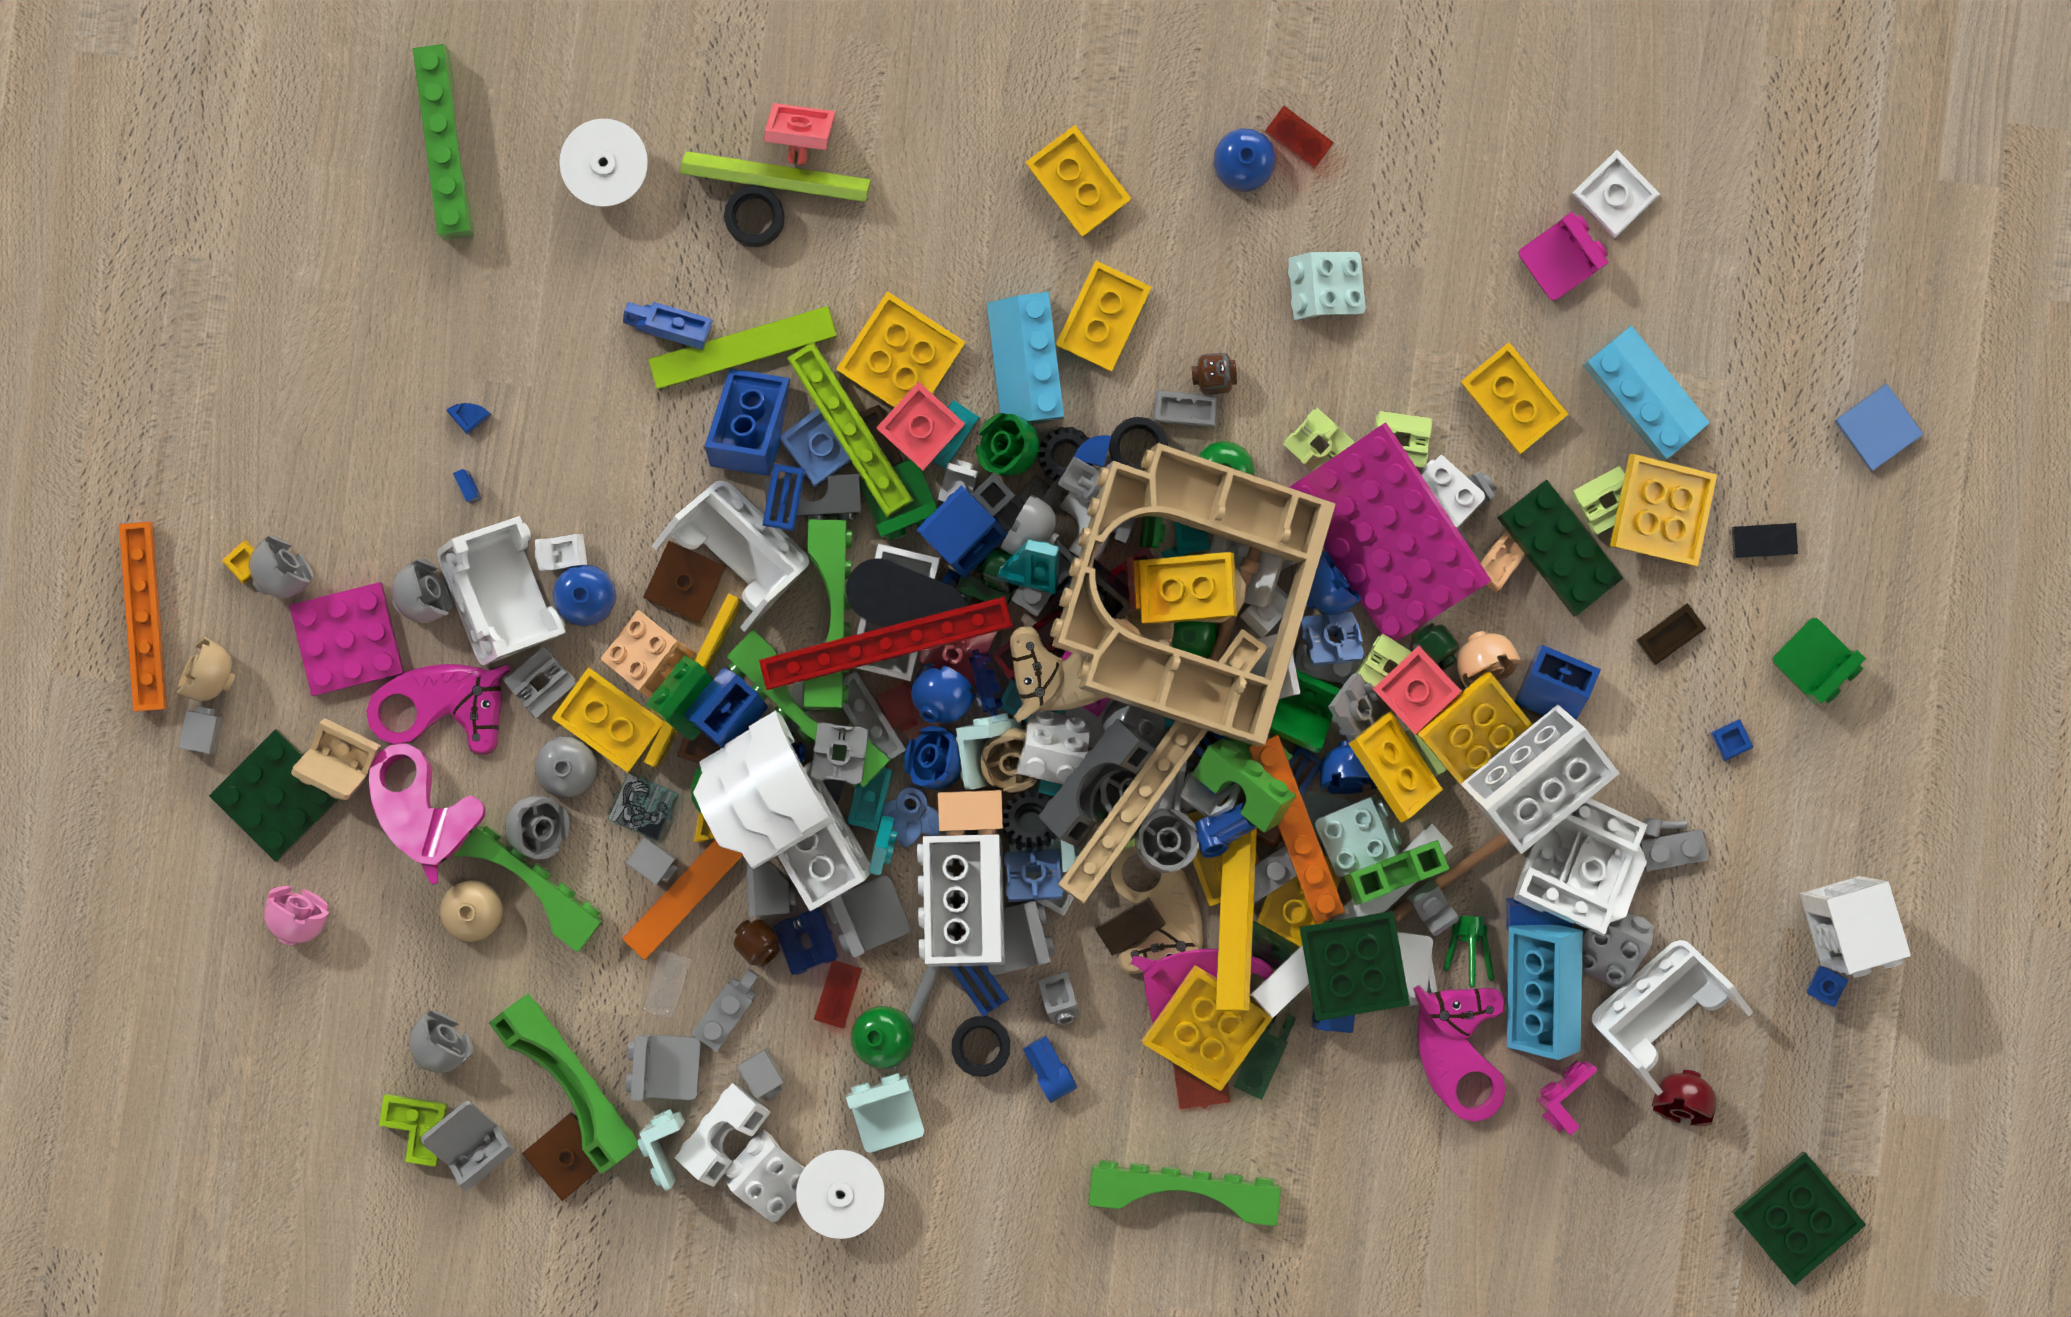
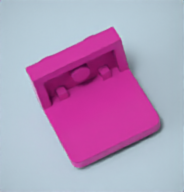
(1563, 256)
(1554, 1093)

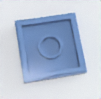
(1878, 427)
(815, 448)

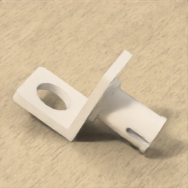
(1196, 796)

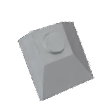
(769, 891)

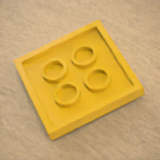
(898, 351)
(1663, 510)
(1474, 727)
(1201, 1037)

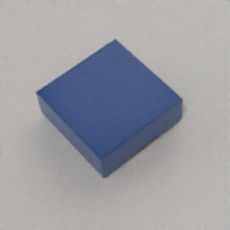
(467, 485)
(1731, 739)

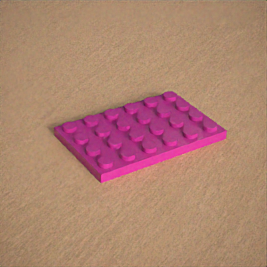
(1392, 535)

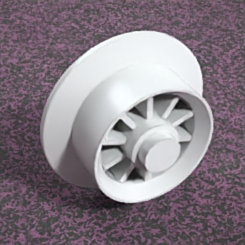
(603, 162)
(840, 1194)

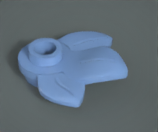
(912, 820)

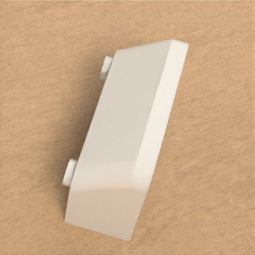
(735, 533)
(1657, 1000)

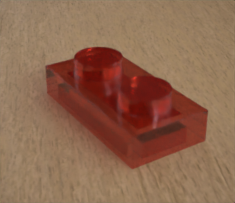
(1299, 137)
(838, 993)

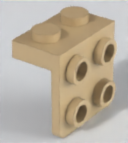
(336, 760)

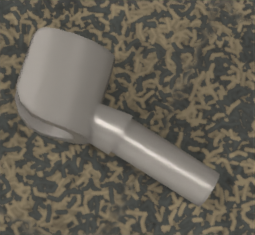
(1654, 826)

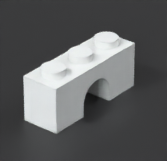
(704, 1151)

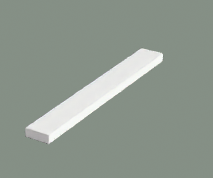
(1292, 975)

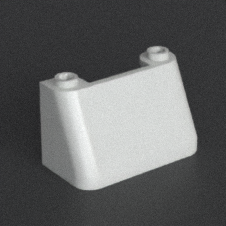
(498, 591)

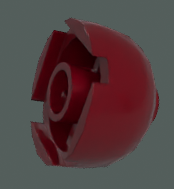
(1686, 1097)

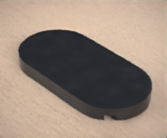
(896, 594)

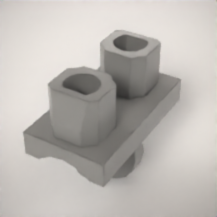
(1080, 479)

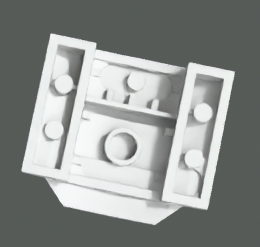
(759, 793)
(1585, 867)

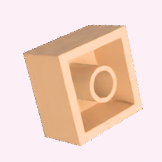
(970, 811)

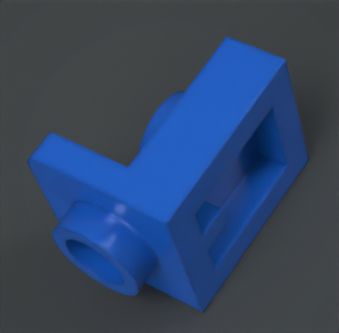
(1826, 986)

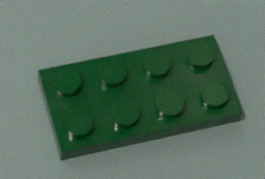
(1560, 548)

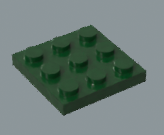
(269, 799)
(1354, 965)
(1798, 1218)

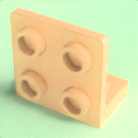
(645, 653)

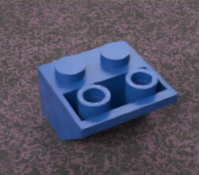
(962, 532)
(1556, 680)
(725, 708)

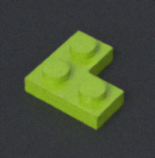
(418, 1118)

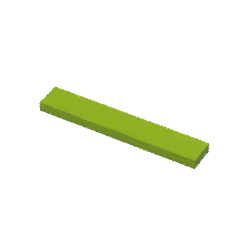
(775, 176)
(742, 347)
(850, 429)

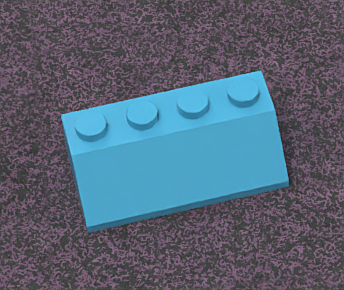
(1025, 357)
(1646, 394)
(1544, 990)

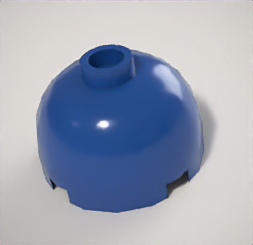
(1244, 160)
(1331, 589)
(584, 595)
(941, 694)
(933, 758)
(1343, 771)

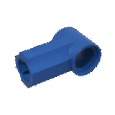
(1217, 832)
(1053, 1075)

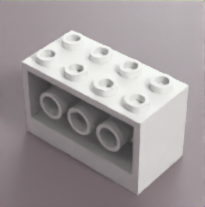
(1540, 778)
(828, 859)
(983, 894)
(1855, 926)

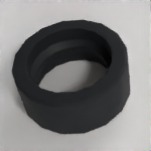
(759, 193)
(1130, 424)
(957, 1046)

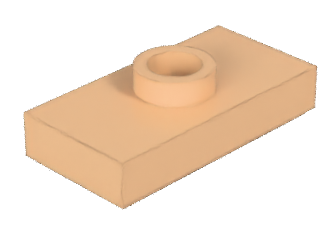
(1501, 560)

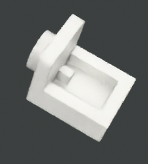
(560, 552)

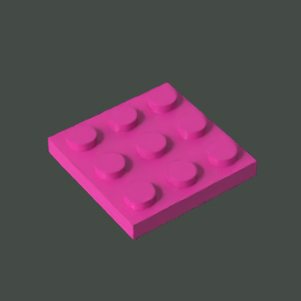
(346, 639)

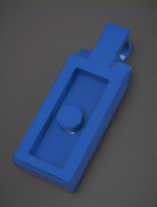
(669, 323)

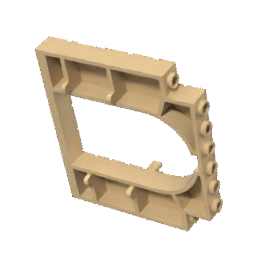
(1162, 676)

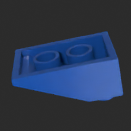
(748, 422)

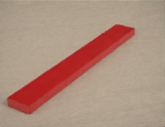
(885, 643)

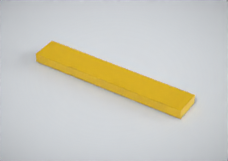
(705, 658)
(1236, 924)

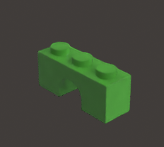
(1265, 796)
(1396, 872)

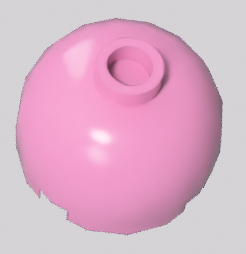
(294, 916)

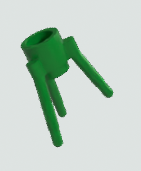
(1471, 931)

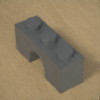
(841, 499)

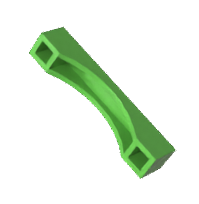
(441, 140)
(827, 552)
(745, 661)
(567, 916)
(602, 1130)
(1250, 1200)

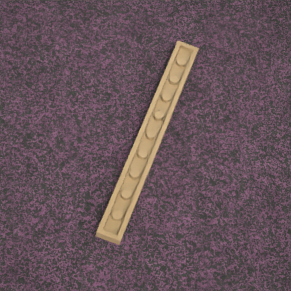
(1147, 787)

